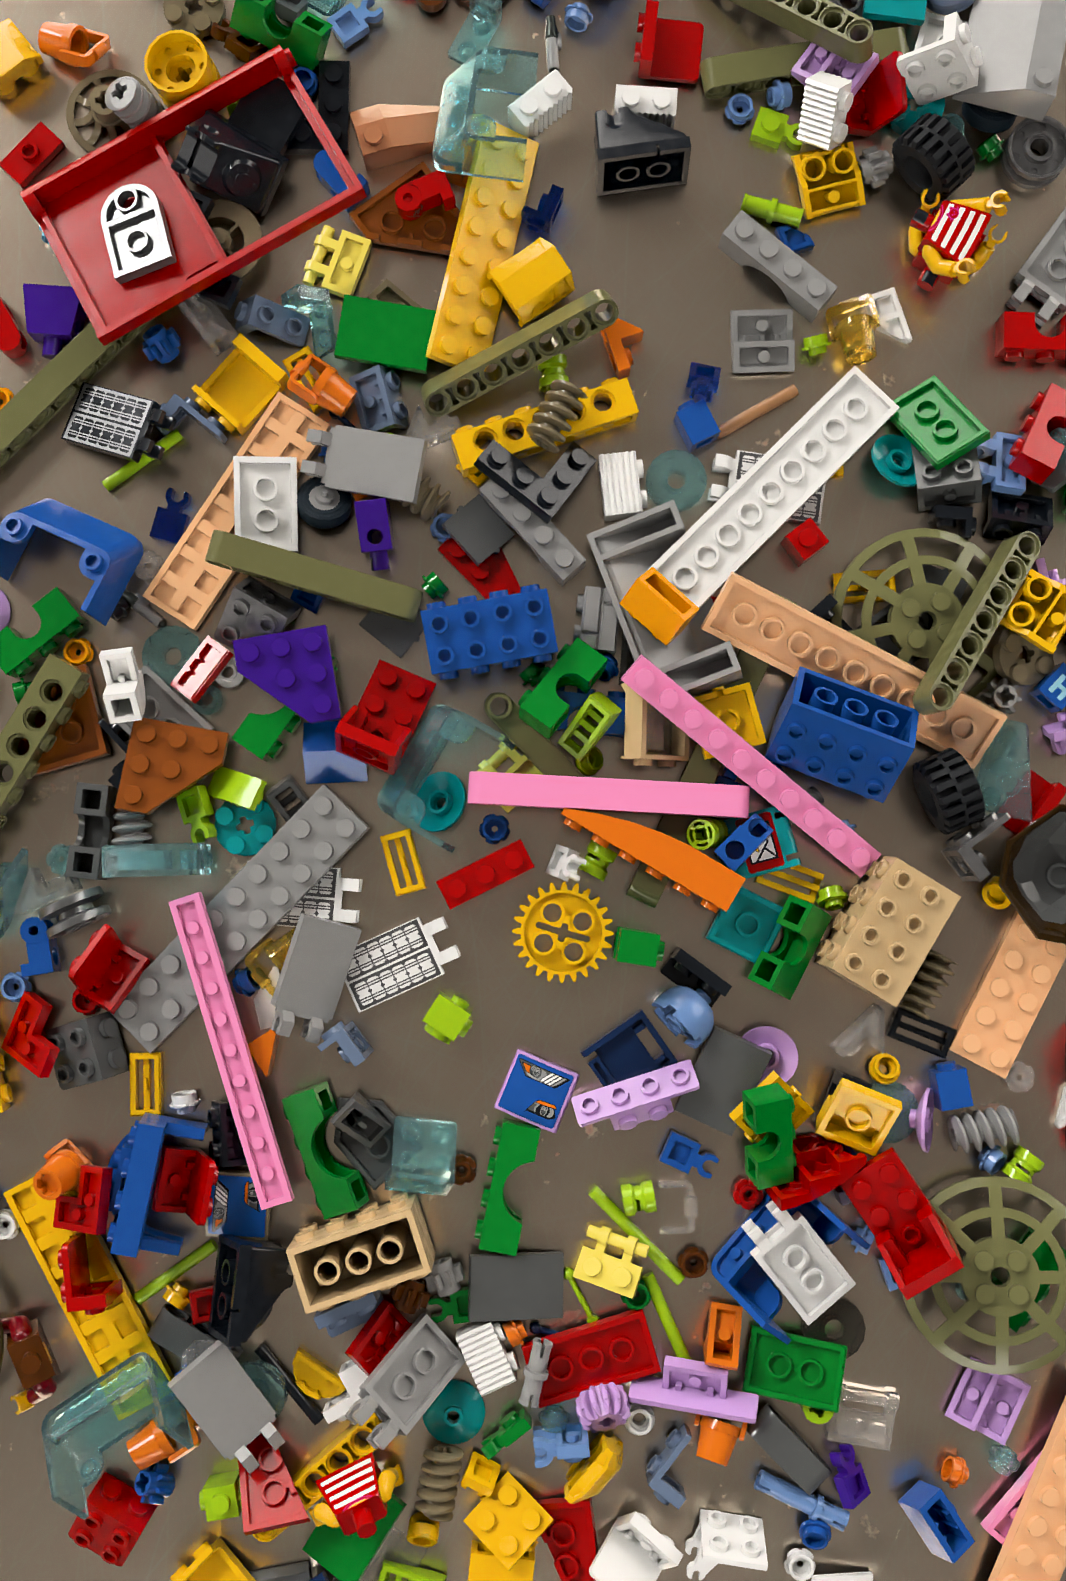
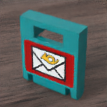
(773, 852)

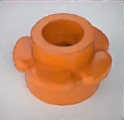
(515, 1332)
(954, 1471)

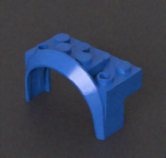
(138, 1161)

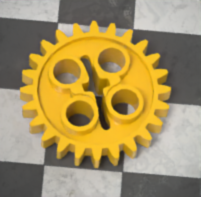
(554, 959)

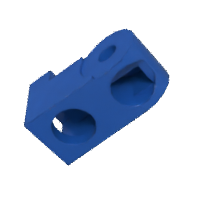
(331, 179)
(743, 842)
(41, 951)

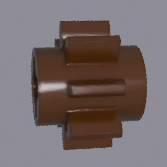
(410, 1295)

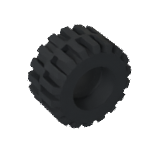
(933, 157)
(948, 791)

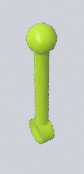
(568, 1275)

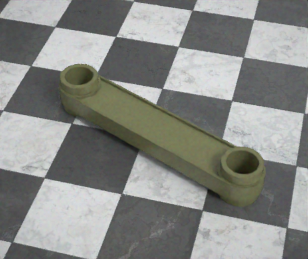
(532, 744)

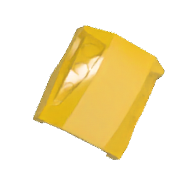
(16, 57)
(829, 180)
(533, 280)
(1038, 612)
(591, 1476)

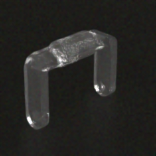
(691, 1207)

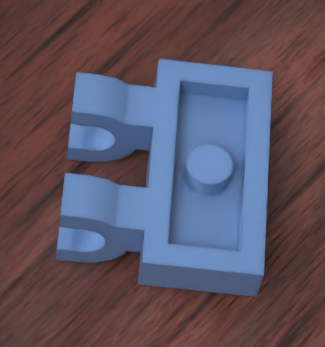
(998, 474)
(568, 1445)

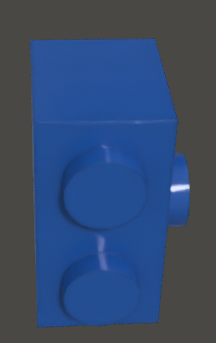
(936, 1521)

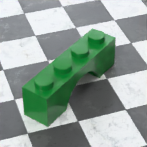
(265, 732)
(335, 1186)
(501, 1226)

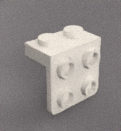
(943, 65)
(634, 1551)

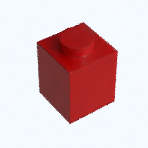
(804, 542)

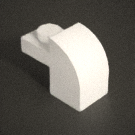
(125, 685)
(352, 1379)

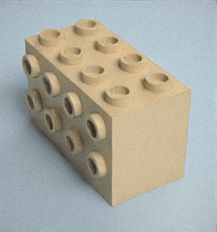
(887, 929)
(361, 1253)

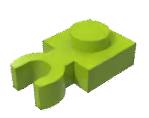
(772, 128)
(195, 809)

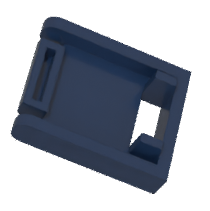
(623, 1054)

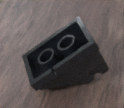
(637, 153)
(230, 162)
(245, 1286)

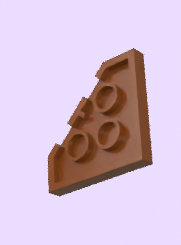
(381, 223)
(79, 738)
(165, 762)

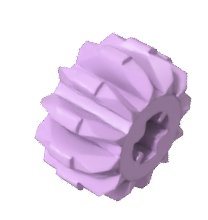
(602, 1407)

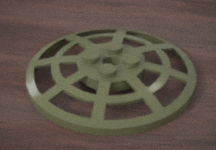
(912, 602)
(999, 1300)

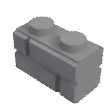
(598, 620)

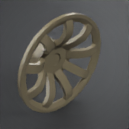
(99, 111)

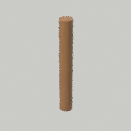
(757, 410)

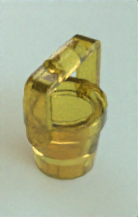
(856, 331)
(276, 952)

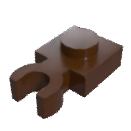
(241, 47)

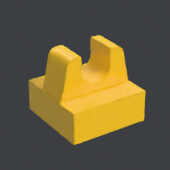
(480, 1474)

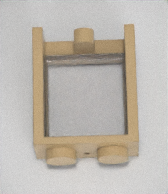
(651, 735)

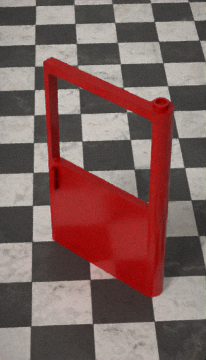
(72, 201)

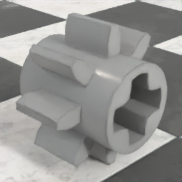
(875, 166)
(1006, 691)
(445, 1277)

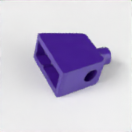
(52, 316)
(371, 517)

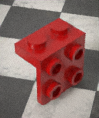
(668, 47)
(879, 99)
(107, 969)
(185, 1183)
(76, 1288)
(113, 1520)

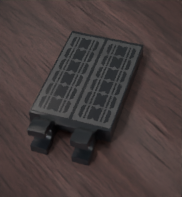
(115, 423)

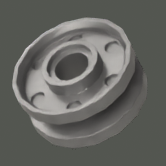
(1022, 165)
(74, 912)

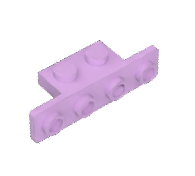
(636, 1098)
(694, 1389)

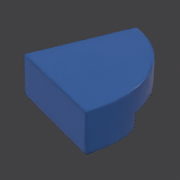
(794, 239)

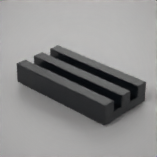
(895, 1023)

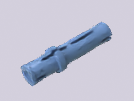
(797, 1498)

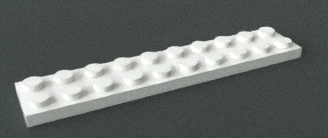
(776, 487)

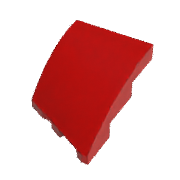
(819, 1169)

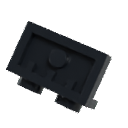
(1016, 514)
(689, 972)
(226, 1144)

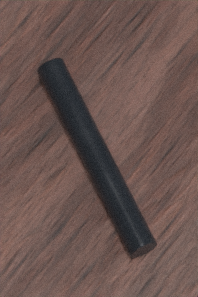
(293, 1390)

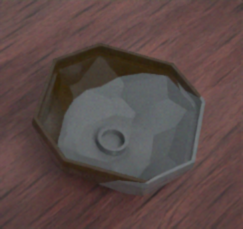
(1036, 875)

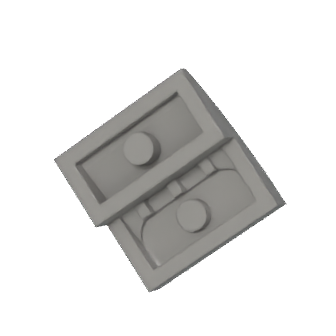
(762, 340)

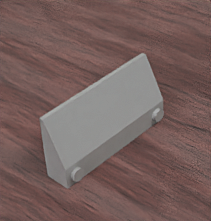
(1020, 54)
(626, 552)

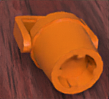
(71, 43)
(329, 390)
(60, 1171)
(717, 1439)
(154, 1445)

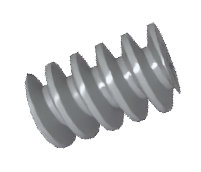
(131, 101)
(130, 828)
(983, 1127)

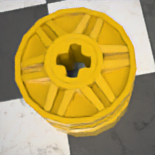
(178, 66)

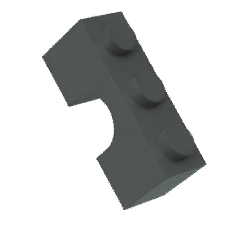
(95, 812)

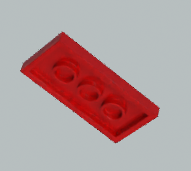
(597, 1353)

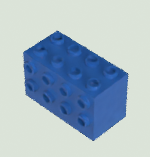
(489, 632)
(842, 735)

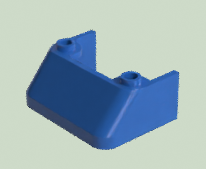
(107, 558)
(747, 1280)

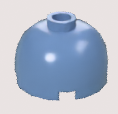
(686, 1013)

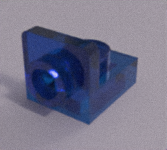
(546, 214)

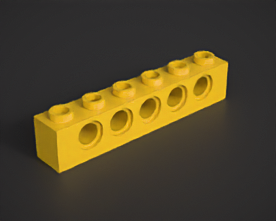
(592, 421)

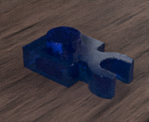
(703, 380)
(171, 522)

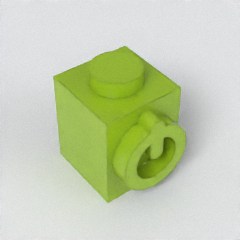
(448, 1018)
(221, 1496)

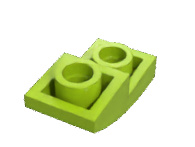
(236, 788)

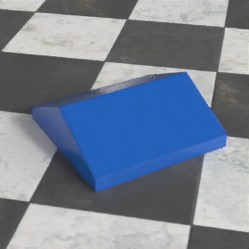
(322, 760)

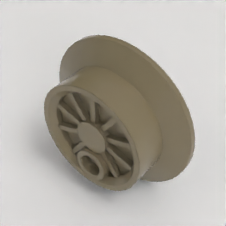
(234, 229)

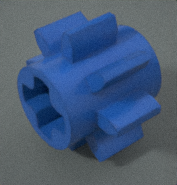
(161, 343)
(155, 1484)

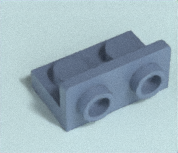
(379, 399)
(352, 1044)
(348, 1314)

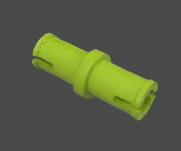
(772, 210)

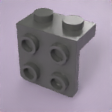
(88, 1050)

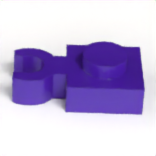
(851, 1479)

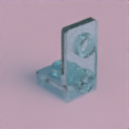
(477, 29)
(318, 305)

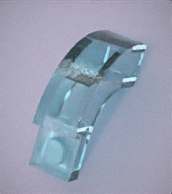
(156, 860)

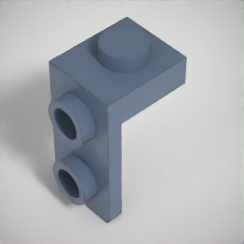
(272, 319)
(180, 408)
(665, 1487)

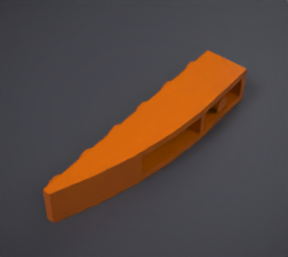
(664, 856)

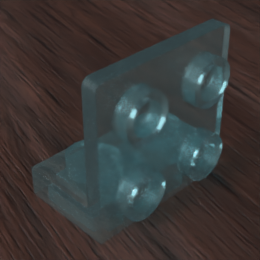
(422, 1156)

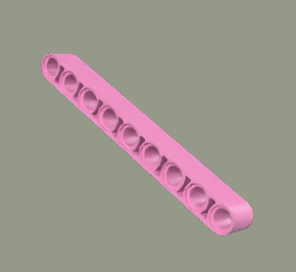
(608, 794)

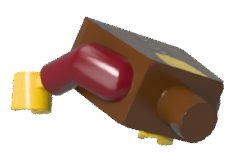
(31, 1359)

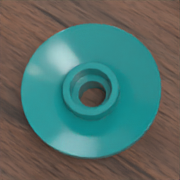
(894, 459)
(440, 789)
(463, 1399)

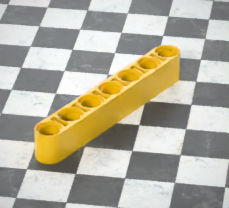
(324, 1464)

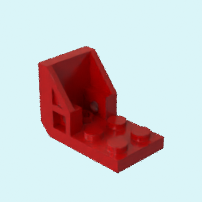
(385, 718)
(903, 1223)

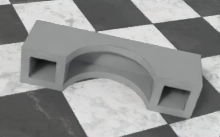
(756, 247)
(544, 539)

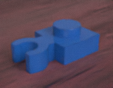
(683, 1154)

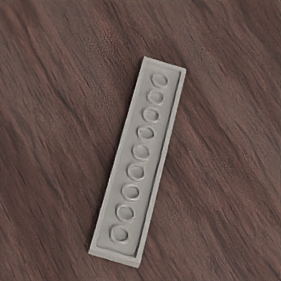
(245, 912)

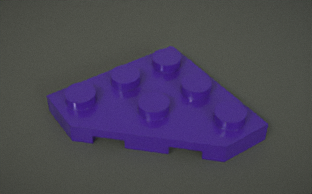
(294, 670)

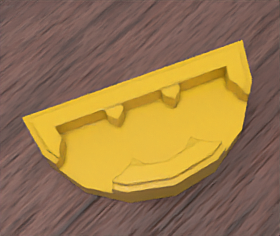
(315, 1377)

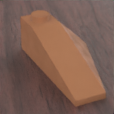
(394, 132)

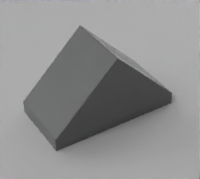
(361, 1121)

